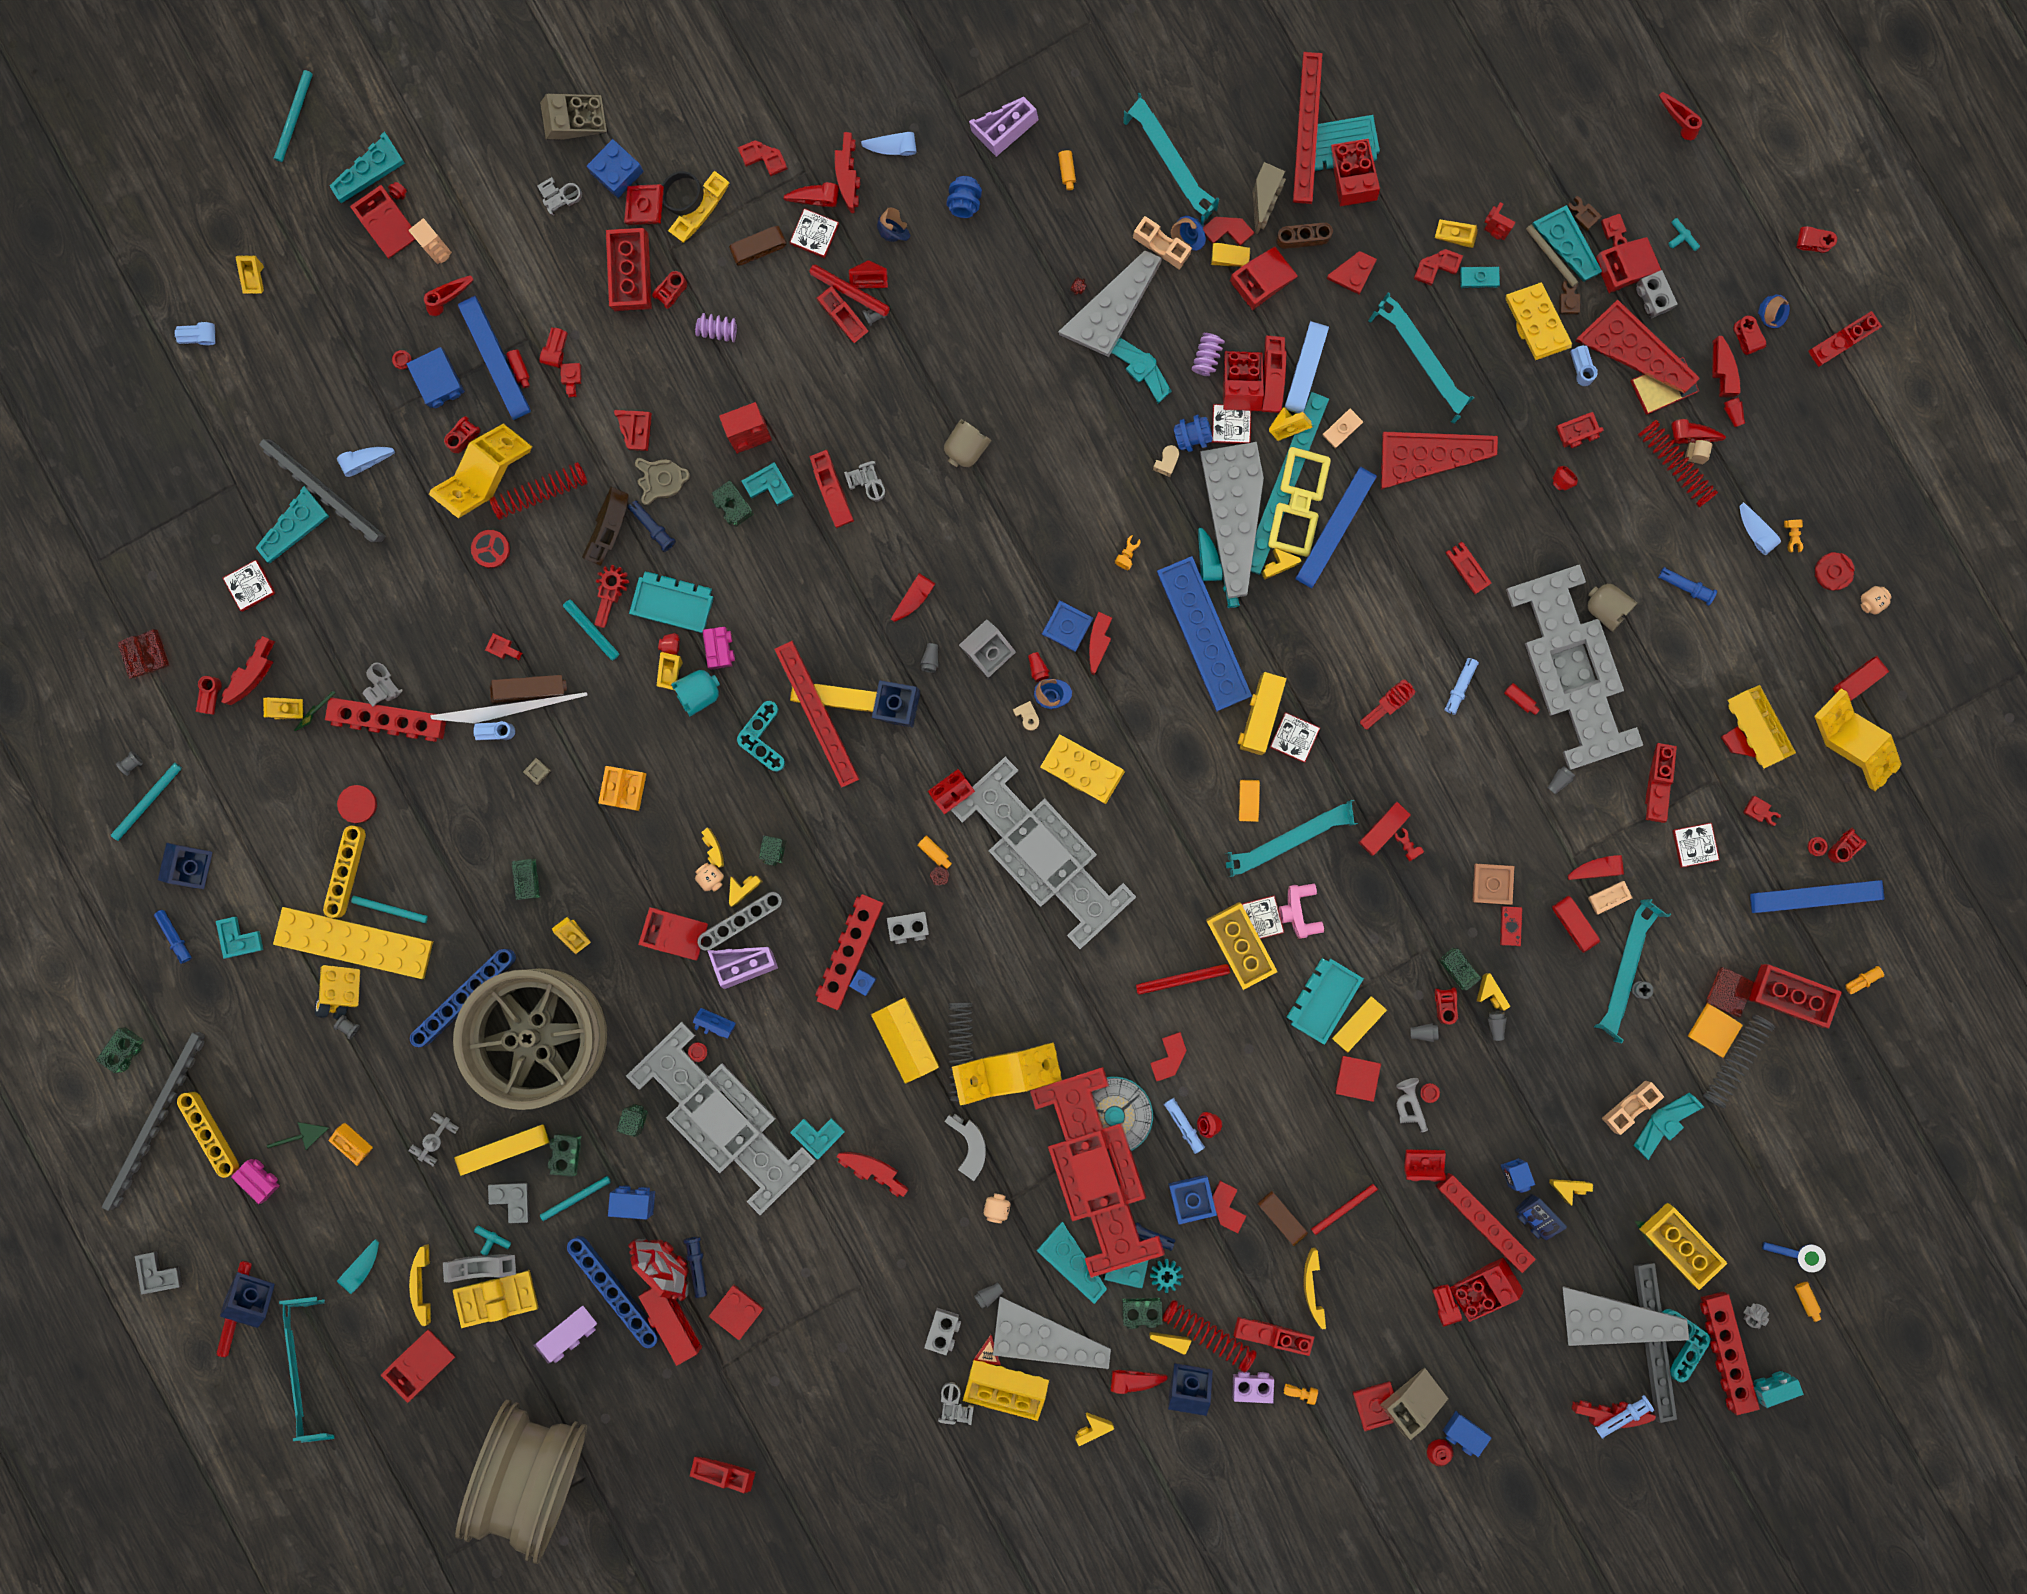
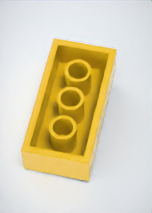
(1262, 714)
(1241, 945)
(1683, 1246)

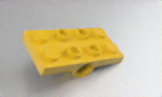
(1538, 321)
(1082, 769)
(495, 1299)

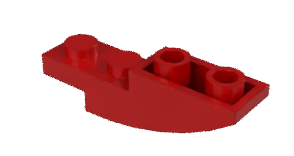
(845, 172)
(1845, 339)
(1274, 374)
(831, 489)
(246, 680)
(1659, 782)
(867, 1165)
(1273, 1335)
(1601, 1414)

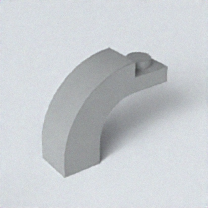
(976, 1145)
(479, 1266)

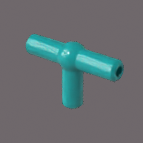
(1685, 234)
(492, 1238)

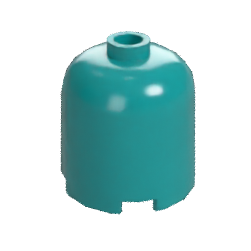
(696, 691)

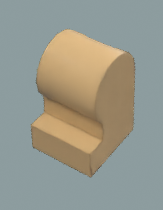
(1699, 451)
(1169, 459)
(1029, 716)

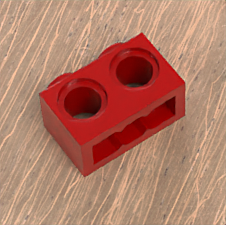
(951, 791)

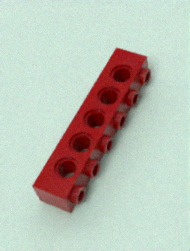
(336, 715)
(835, 999)
(1485, 1223)
(1747, 1400)

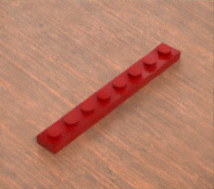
(1307, 128)
(816, 713)

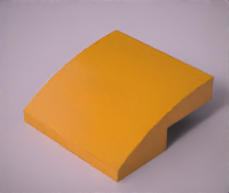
(622, 788)
(1715, 1030)

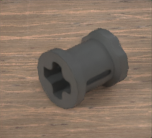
(872, 316)
(129, 763)
(1644, 995)
(346, 1026)

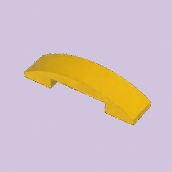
(688, 224)
(1312, 1264)
(421, 1309)

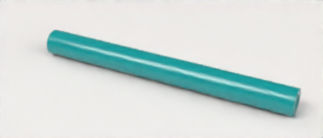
(293, 116)
(146, 801)

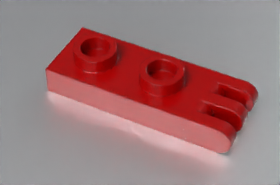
(1468, 568)

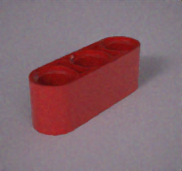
(1862, 678)
(1576, 924)

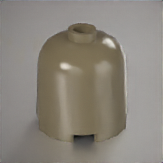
(965, 445)
(1609, 605)

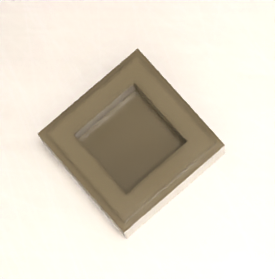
(537, 771)

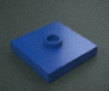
(1067, 626)

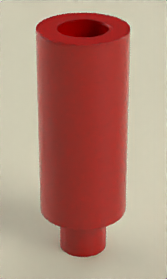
(518, 368)
(1521, 699)

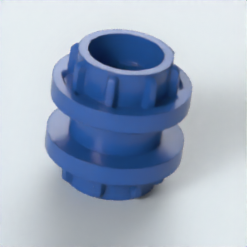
(964, 197)
(1193, 433)

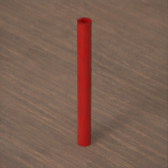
(1344, 1209)

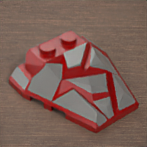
(660, 1267)

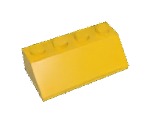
(1761, 726)
(905, 1040)
(1006, 1390)

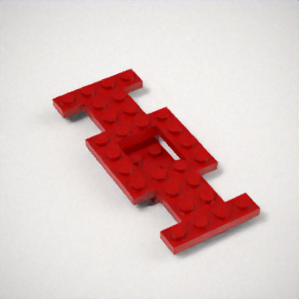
(1089, 1176)

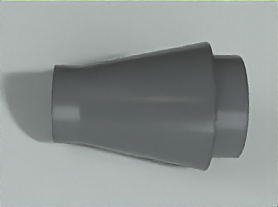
(930, 659)
(1561, 779)
(1497, 1024)
(1425, 1032)
(988, 1295)

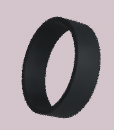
(697, 201)

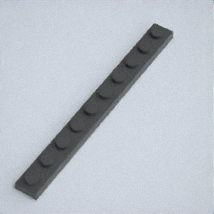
(151, 1125)

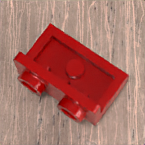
(1497, 224)
(1579, 429)
(1425, 1165)

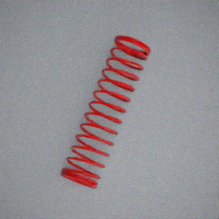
(1702, 501)
(499, 513)
(1244, 1365)

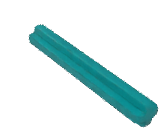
(591, 630)

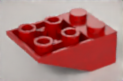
(1355, 172)
(384, 221)
(1627, 264)
(1262, 277)
(1243, 381)
(672, 933)
(1487, 1290)
(418, 1366)

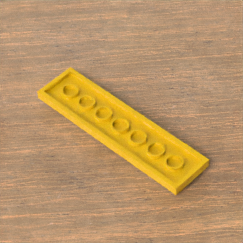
(353, 943)

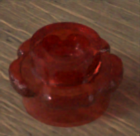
(1078, 286)
(934, 876)

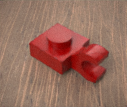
(571, 376)
(500, 647)

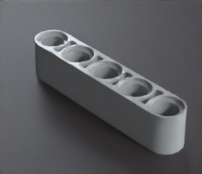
(734, 929)

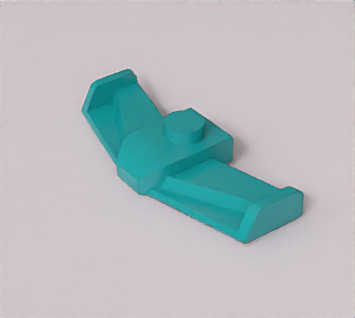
(1142, 367)
(1666, 1123)

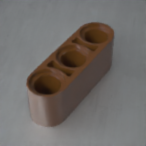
(1312, 231)
(757, 245)
(1282, 1218)

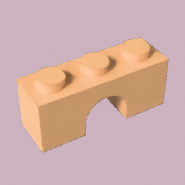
(430, 241)
(1171, 250)
(1624, 1113)

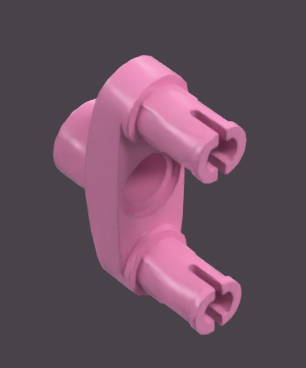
(1293, 911)

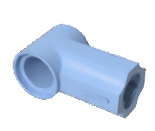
(202, 333)
(1583, 363)
(492, 731)

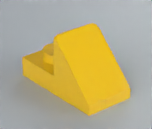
(249, 273)
(1288, 425)
(1285, 562)
(668, 670)
(283, 708)
(738, 892)
(571, 935)
(1490, 988)
(1566, 1187)
(1098, 1428)

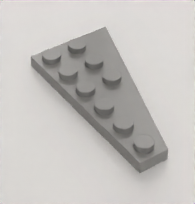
(1106, 316)
(1609, 1321)
(1037, 1338)

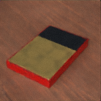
(1657, 395)

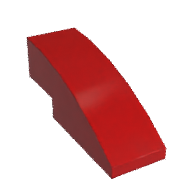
(841, 314)
(1725, 368)
(1098, 641)
(1384, 829)
(722, 1474)

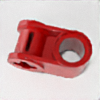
(1813, 239)
(671, 291)
(1750, 337)
(461, 433)
(1849, 844)
(1444, 1004)

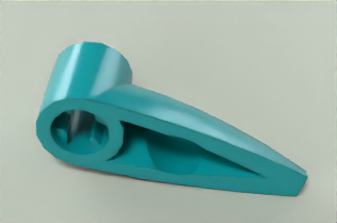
(1209, 561)
(358, 1271)

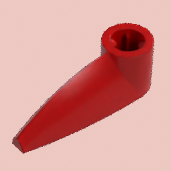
(1683, 116)
(818, 195)
(441, 295)
(1690, 432)
(914, 597)
(1599, 867)
(1131, 1381)

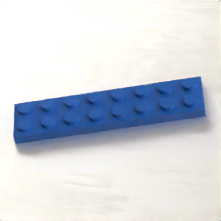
(1204, 633)

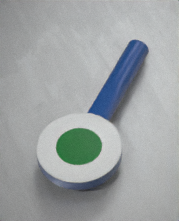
(1809, 1257)

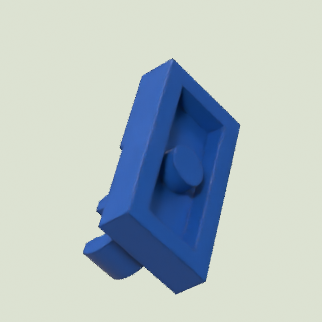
(714, 1023)

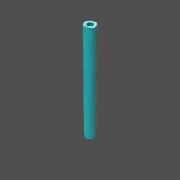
(389, 909)
(575, 1198)

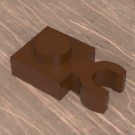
(1586, 215)
(1569, 302)

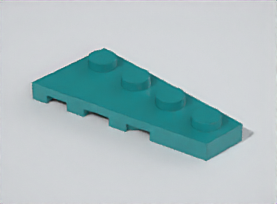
(1069, 1260)

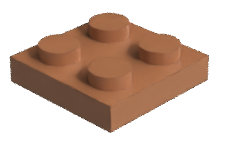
(1493, 884)

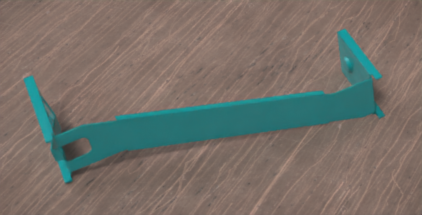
(1171, 157)
(1424, 355)
(1338, 816)
(1627, 969)
(305, 1302)

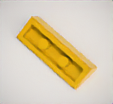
(1359, 1024)

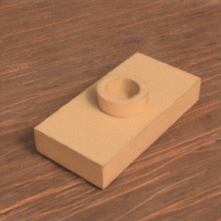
(1342, 428)
(1610, 897)

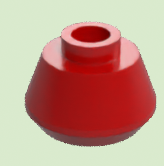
(1564, 478)
(669, 644)
(1209, 1124)
(1440, 1452)

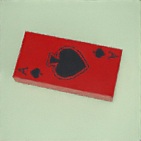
(1511, 926)

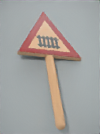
(986, 1353)

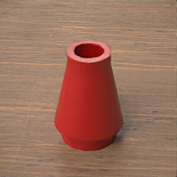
(1734, 410)
(1038, 668)

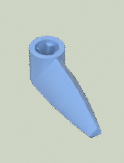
(893, 144)
(360, 460)
(1762, 535)

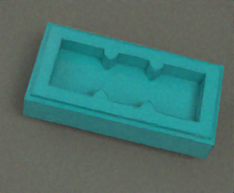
(1479, 277)

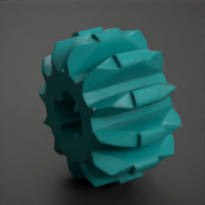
(1171, 1279)

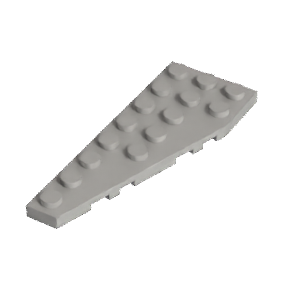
(1234, 495)

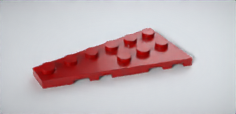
(1630, 342)
(1424, 454)

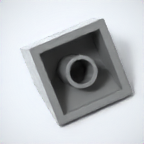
(987, 648)

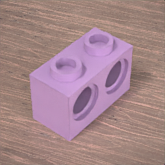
(1252, 1393)

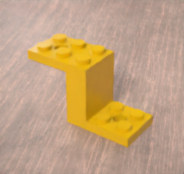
(480, 470)
(1858, 740)
(1006, 1073)

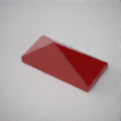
(868, 276)

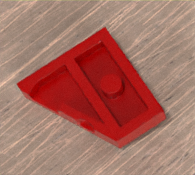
(1353, 272)
(635, 428)

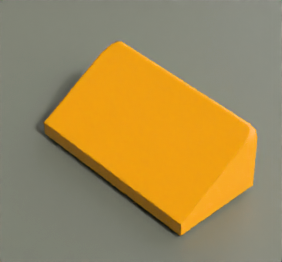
(350, 1143)

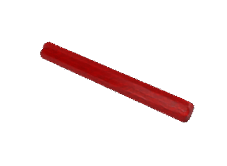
(849, 290)
(1183, 979)
(229, 1325)

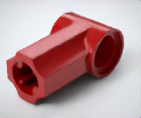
(553, 352)
(207, 698)
(1448, 1310)

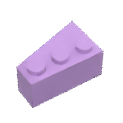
(1005, 125)
(741, 964)
(566, 1335)

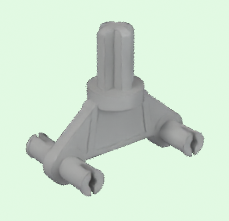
(432, 1141)

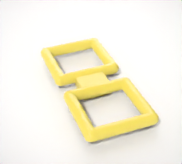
(1299, 502)

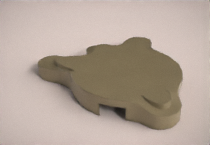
(661, 479)

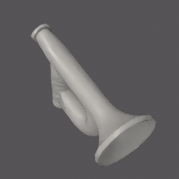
(1409, 1087)

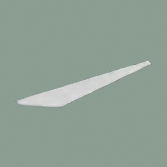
(488, 713)

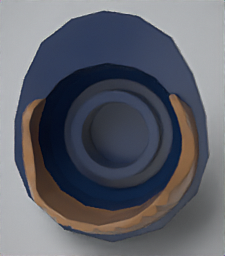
(891, 226)

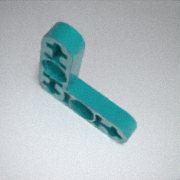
(755, 735)
(1691, 1345)

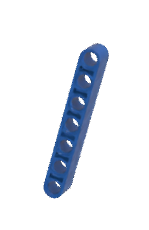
(494, 357)
(1336, 527)
(1817, 896)
(454, 1001)
(604, 1286)

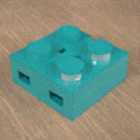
(1777, 1389)

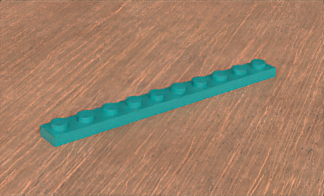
(1314, 411)

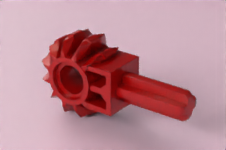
(609, 593)
(1390, 702)

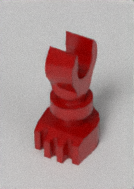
(1412, 852)

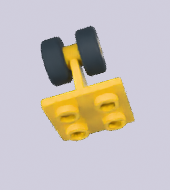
(337, 991)

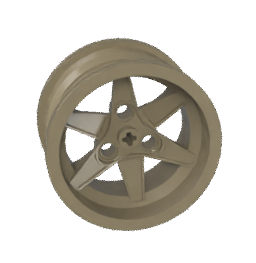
(471, 1045)
(520, 1481)

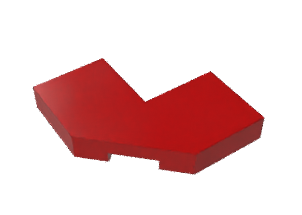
(756, 151)
(1235, 227)
(1443, 260)
(1737, 743)
(1169, 1065)
(1222, 1200)

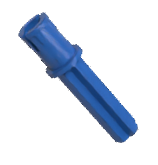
(176, 943)

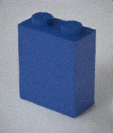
(435, 378)

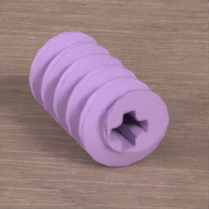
(716, 328)
(1207, 353)

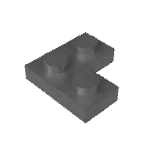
(516, 1197)
(152, 1278)

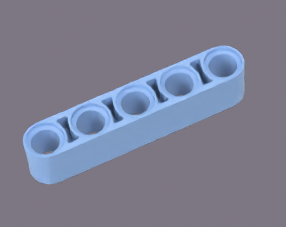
(1306, 367)

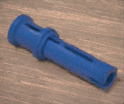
(1696, 590)

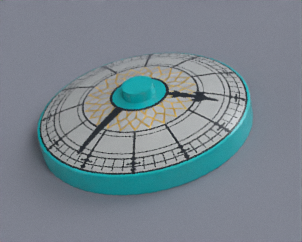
(1125, 1104)

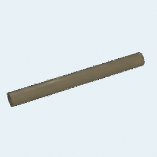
(1552, 255)

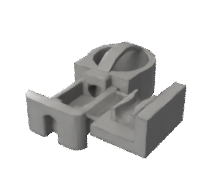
(554, 197)
(867, 476)
(385, 686)
(953, 1411)

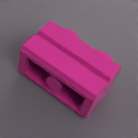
(718, 648)
(256, 1180)

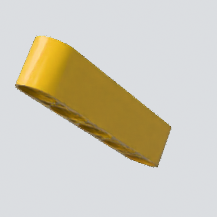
(843, 697)
(337, 878)
(199, 1130)
(501, 1149)

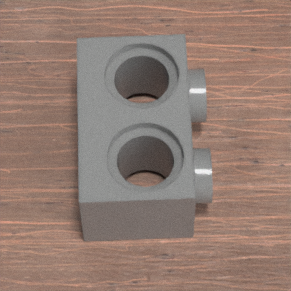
(1662, 293)
(907, 922)
(938, 1330)

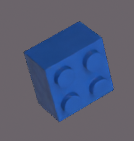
(615, 168)
(1192, 1199)
(631, 1203)

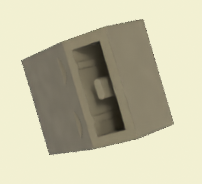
(572, 115)
(1265, 192)
(1415, 1404)

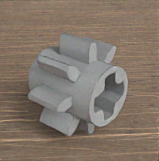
(1756, 1316)

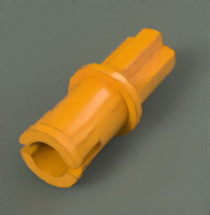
(1864, 980)

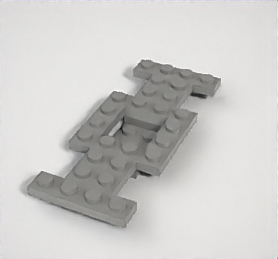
(1566, 670)
(1048, 848)
(715, 1123)

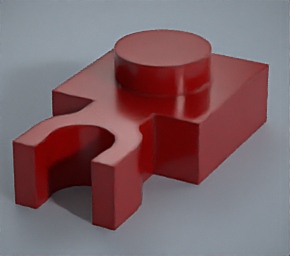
(1614, 228)
(1759, 810)

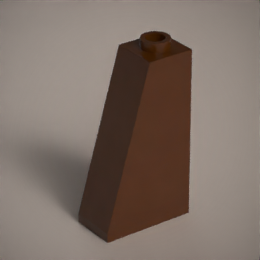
(526, 688)

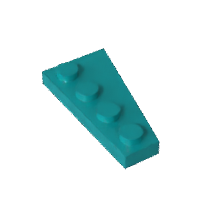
(372, 166)
(1567, 240)
(297, 521)

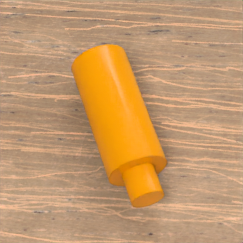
(1067, 169)
(934, 852)
(1808, 1300)

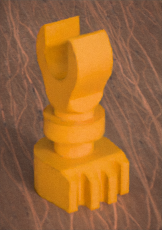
(1795, 539)
(1123, 560)
(1311, 1396)

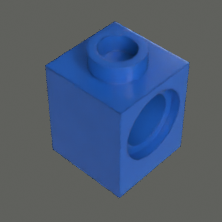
(862, 982)

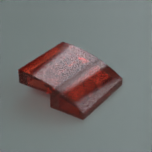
(143, 654)
(1730, 992)

